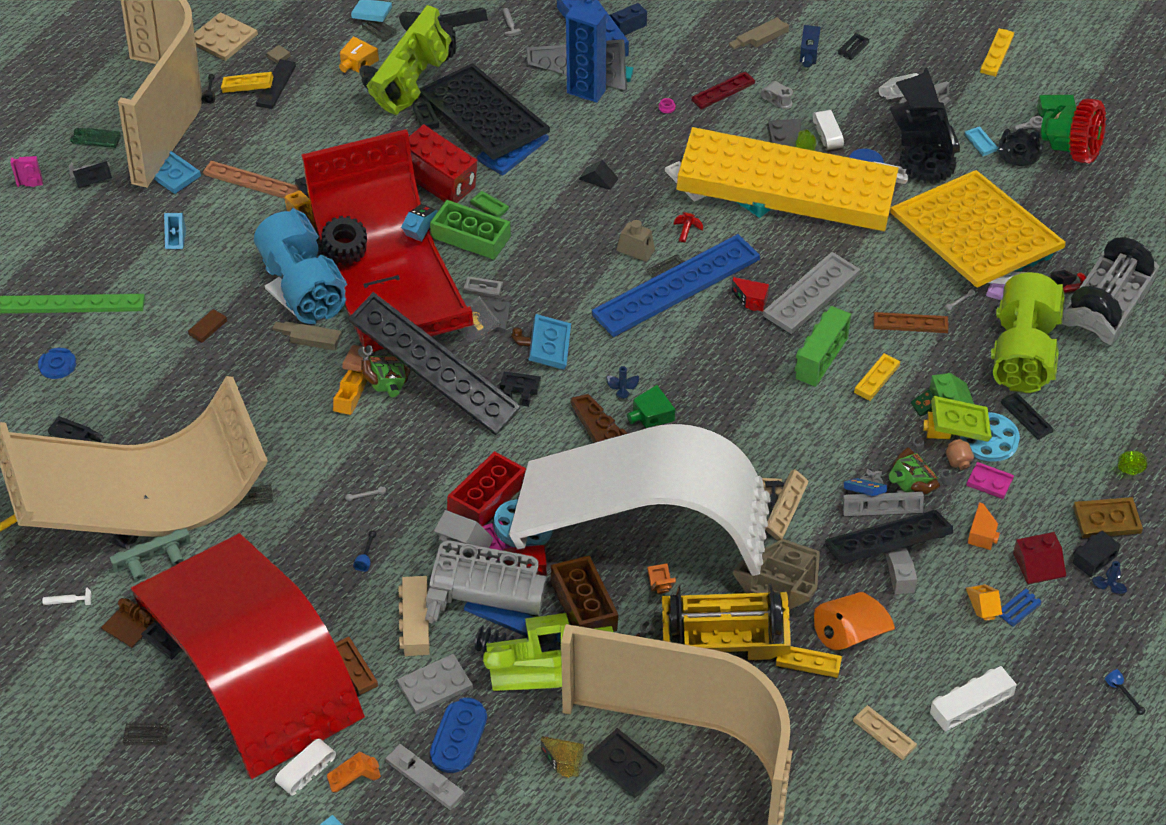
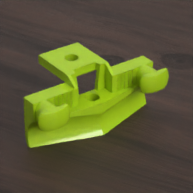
(521, 662)

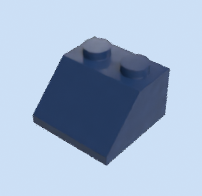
(630, 18)

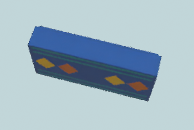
(865, 487)

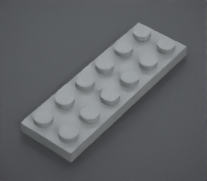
(811, 292)

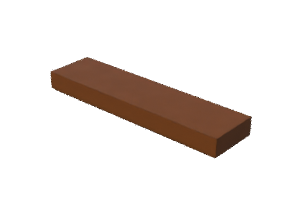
(910, 322)

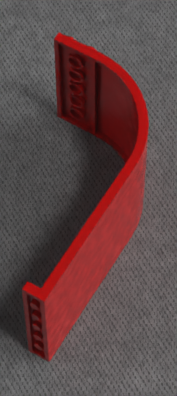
(378, 187)
(255, 650)

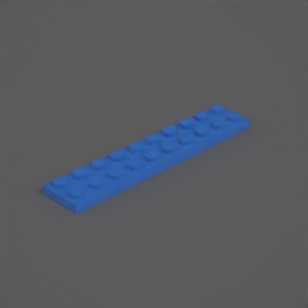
(675, 285)

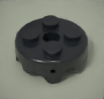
(1020, 140)

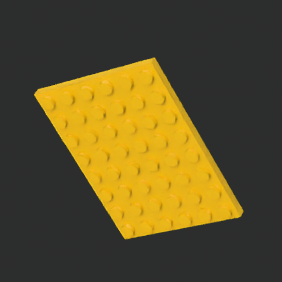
(977, 228)

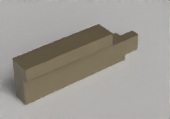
(761, 34)
(310, 335)

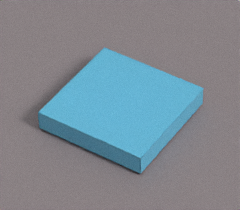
(371, 10)

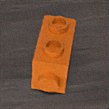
(660, 578)
(351, 769)

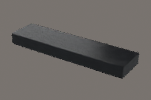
(280, 78)

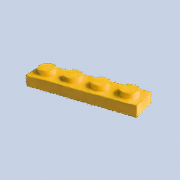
(997, 52)

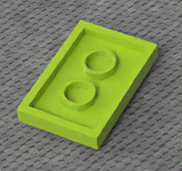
(961, 418)

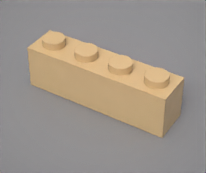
(413, 608)

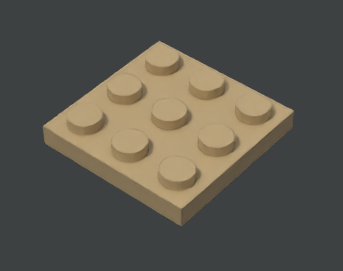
(223, 36)

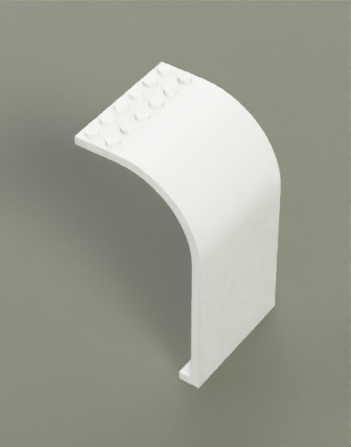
(642, 469)

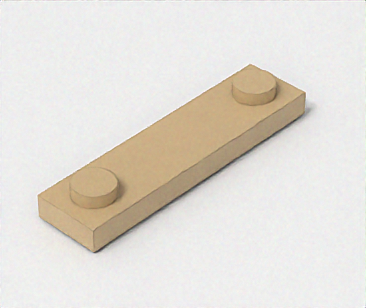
(786, 505)

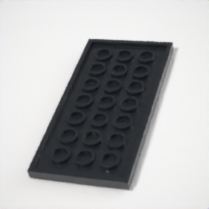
(483, 111)

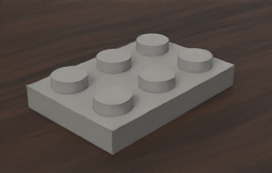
(434, 683)

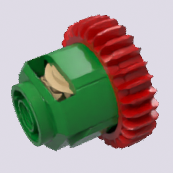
(1076, 129)

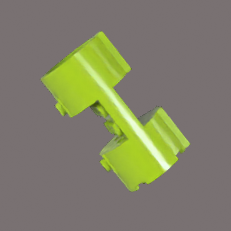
(1025, 353)

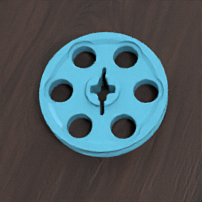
(998, 439)
(502, 531)

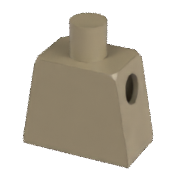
(636, 241)

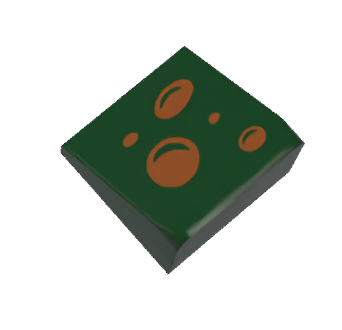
(922, 403)

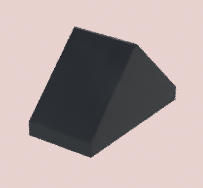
(599, 175)

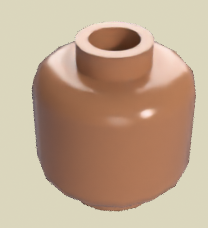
(959, 454)

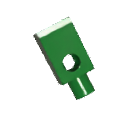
(652, 409)

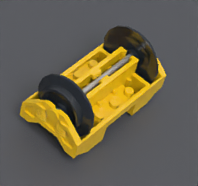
(730, 622)

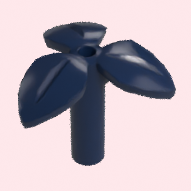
(622, 383)
(1112, 574)

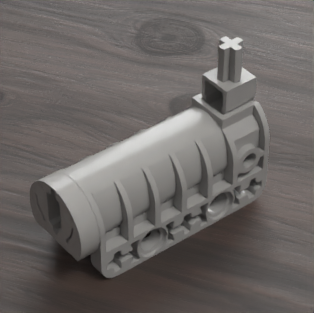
(484, 580)

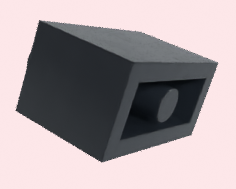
(1096, 553)

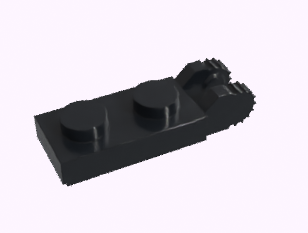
(71, 430)

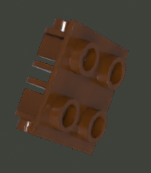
(128, 622)

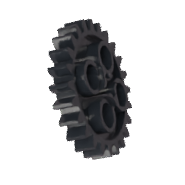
(927, 162)

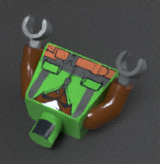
(383, 372)
(914, 474)

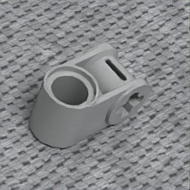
(778, 95)

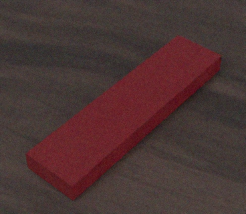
(723, 90)

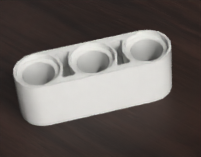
(890, 89)
(828, 129)
(304, 766)

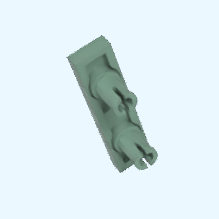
(142, 552)

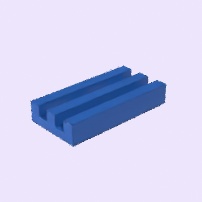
(1025, 593)

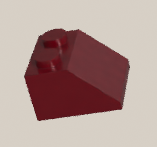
(1040, 558)

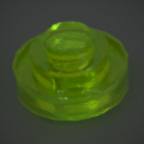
(806, 140)
(1132, 462)

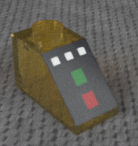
(563, 755)

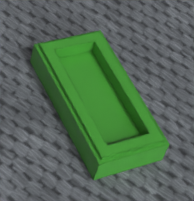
(489, 204)

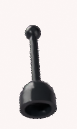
(208, 93)

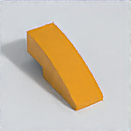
(349, 392)

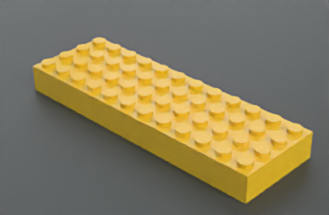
(787, 178)

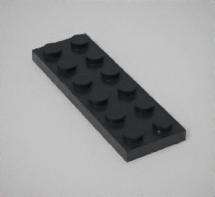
(889, 536)

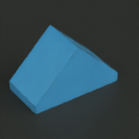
(174, 230)

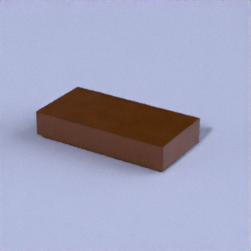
(207, 325)

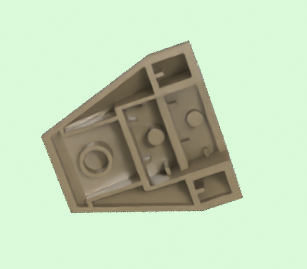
(788, 569)

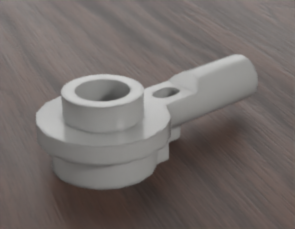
(1034, 124)

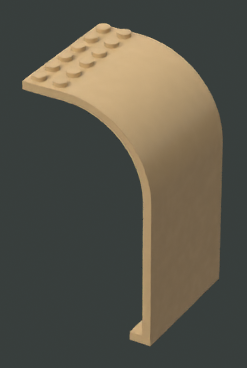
(171, 92)
(103, 485)
(681, 687)

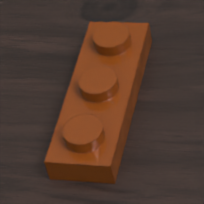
(359, 672)

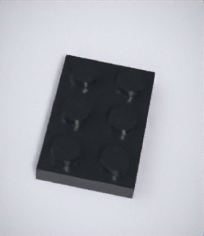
(626, 762)

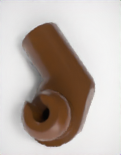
(519, 338)

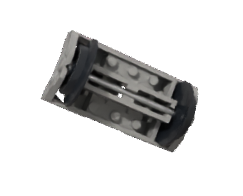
(1112, 289)

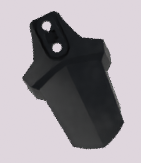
(923, 115)

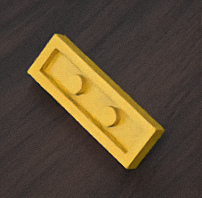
(247, 82)
(877, 377)
(811, 661)

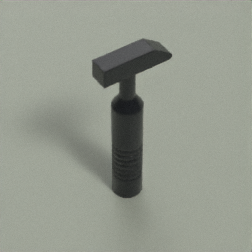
(773, 497)

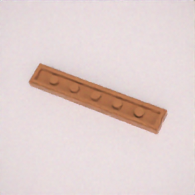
(249, 179)

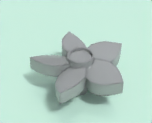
(873, 476)

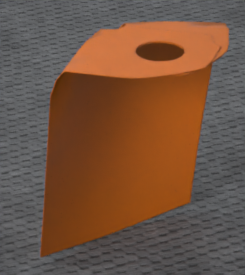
(861, 620)

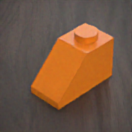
(983, 529)

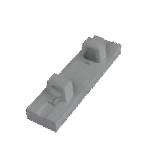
(884, 503)
(425, 777)

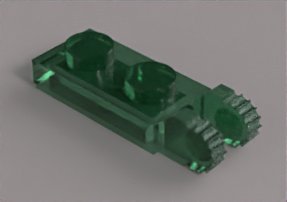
(95, 137)

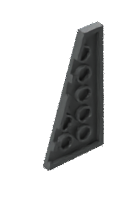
(554, 58)

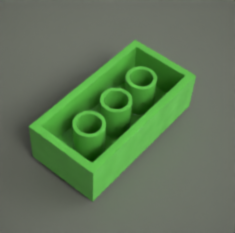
(470, 229)
(822, 346)

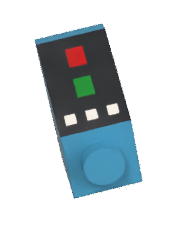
(418, 221)

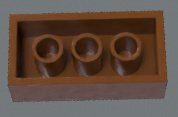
(583, 594)

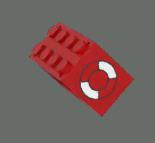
(441, 165)

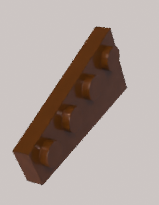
(595, 421)

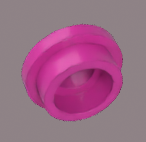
(667, 105)

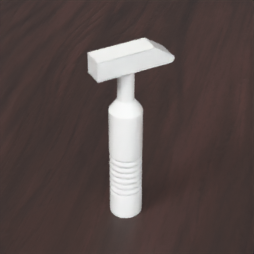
(68, 599)

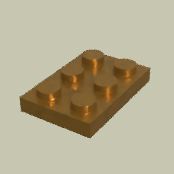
(1107, 515)

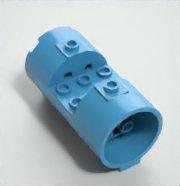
(290, 249)

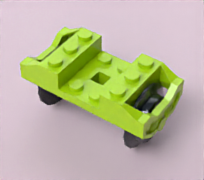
(397, 76)

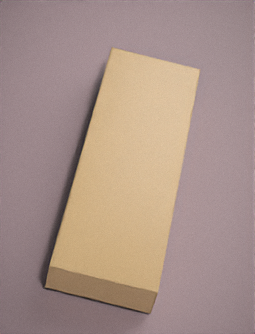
(885, 732)

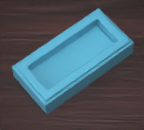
(981, 141)

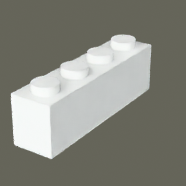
(972, 698)

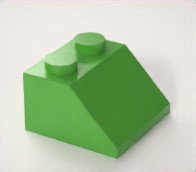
(950, 387)

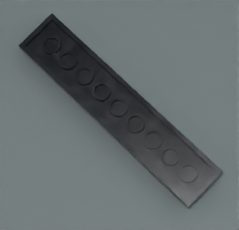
(434, 363)

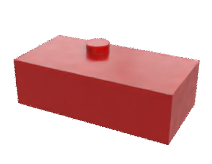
(486, 489)

